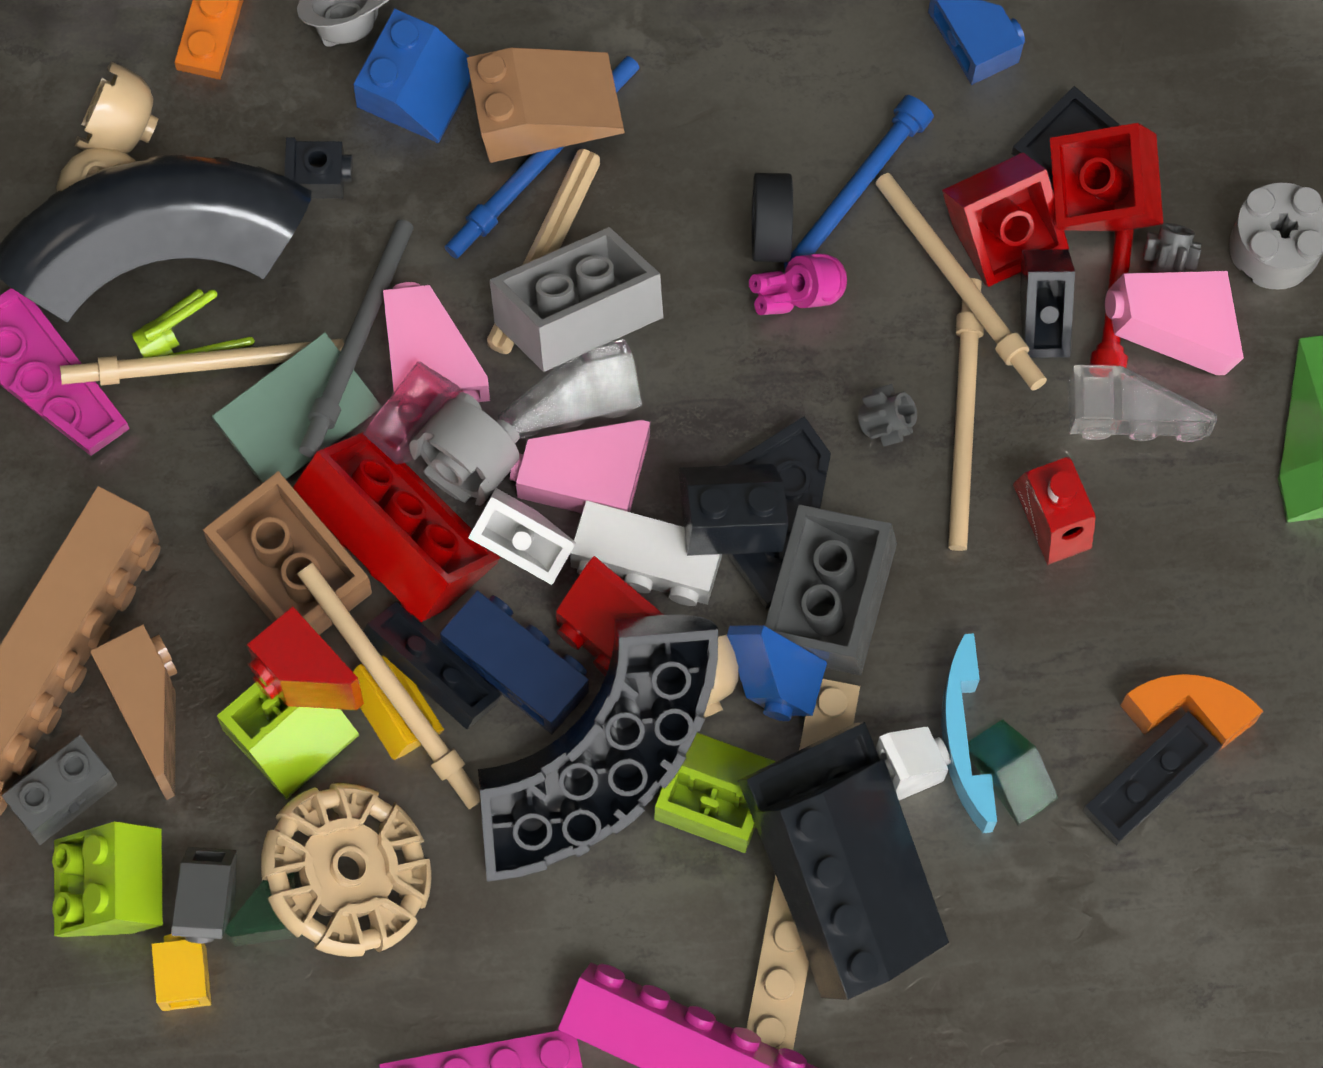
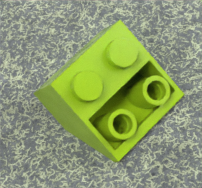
(285, 740)
(707, 794)
(108, 881)

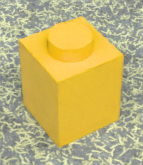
(180, 974)

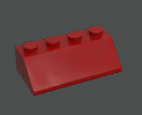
(394, 525)

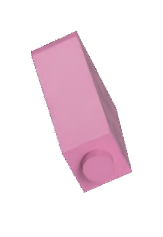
(1178, 316)
(425, 333)
(583, 466)

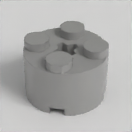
(1267, 216)
(466, 449)

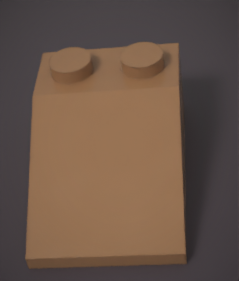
(542, 99)
(140, 682)

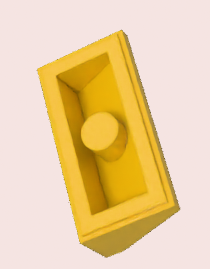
(383, 716)

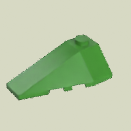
(1302, 457)

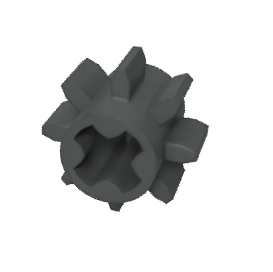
(1172, 249)
(887, 415)

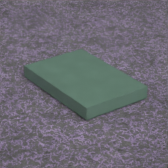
(272, 415)

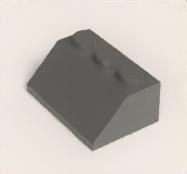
(832, 585)

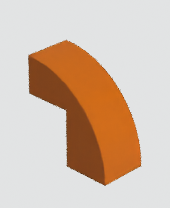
(1213, 703)

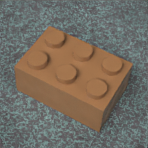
(271, 540)

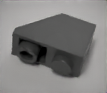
(205, 894)

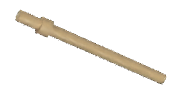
(969, 331)
(1009, 345)
(109, 369)
(446, 762)

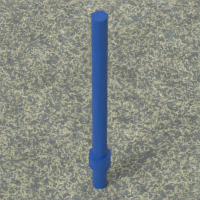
(484, 217)

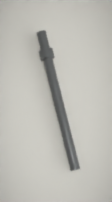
(326, 408)

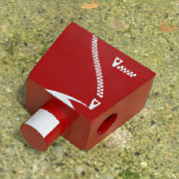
(1053, 505)

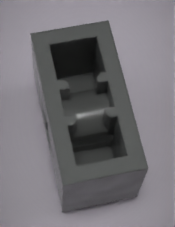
(59, 790)

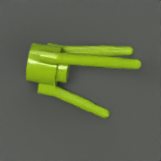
(158, 338)

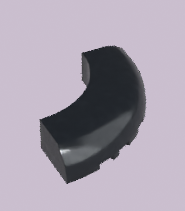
(146, 216)
(612, 757)

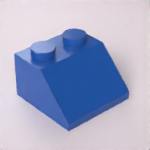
(413, 77)

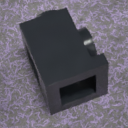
(325, 181)

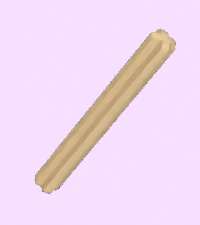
(556, 223)

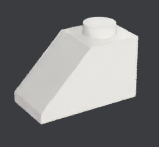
(522, 536)
(913, 760)

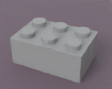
(576, 299)

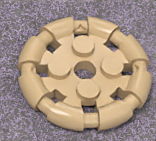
(327, 889)

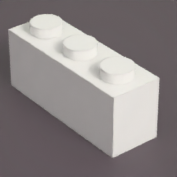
(644, 554)

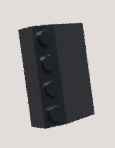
(853, 881)

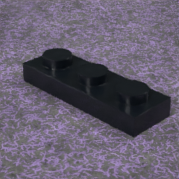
(431, 665)
(1152, 778)

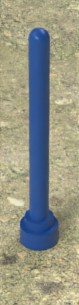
(910, 118)

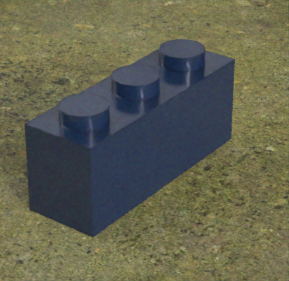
(516, 660)

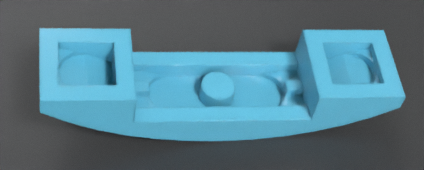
(977, 790)

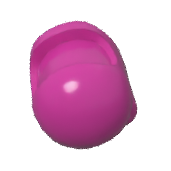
(807, 283)

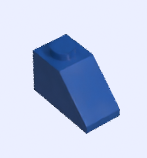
(978, 36)
(776, 672)

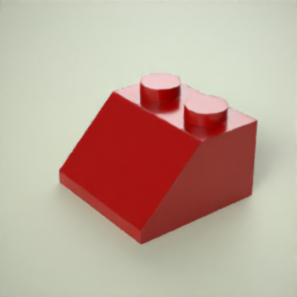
(1107, 179)
(1003, 214)
(591, 608)
(301, 667)

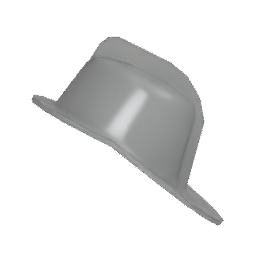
(340, 19)

